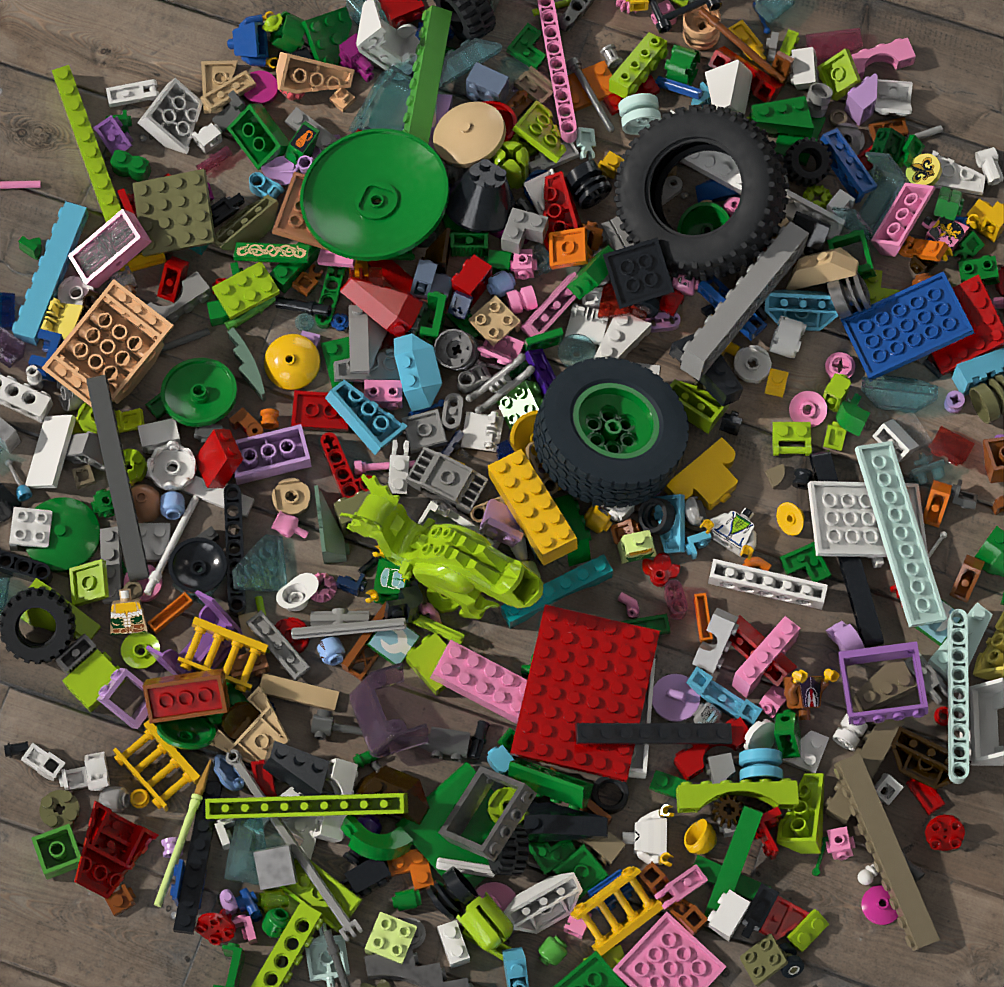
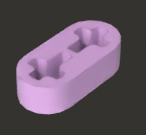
(663, 323)

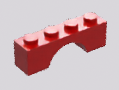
(762, 84)
(690, 761)

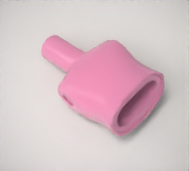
(288, 525)

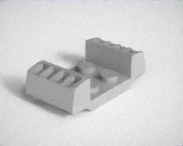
(447, 479)

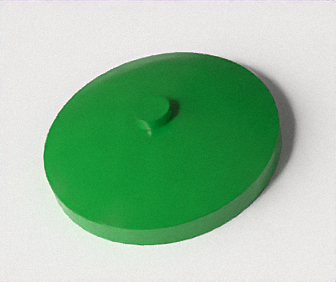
(199, 392)
(72, 535)

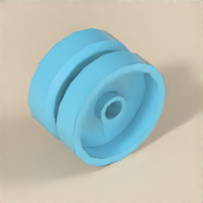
(760, 764)

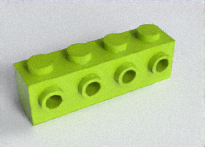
(638, 66)

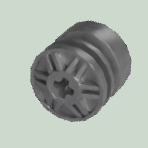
(848, 295)
(446, 346)

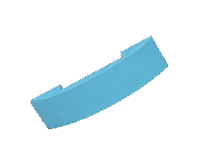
(722, 698)

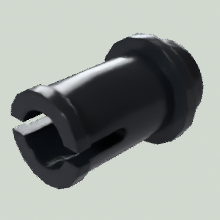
(16, 749)

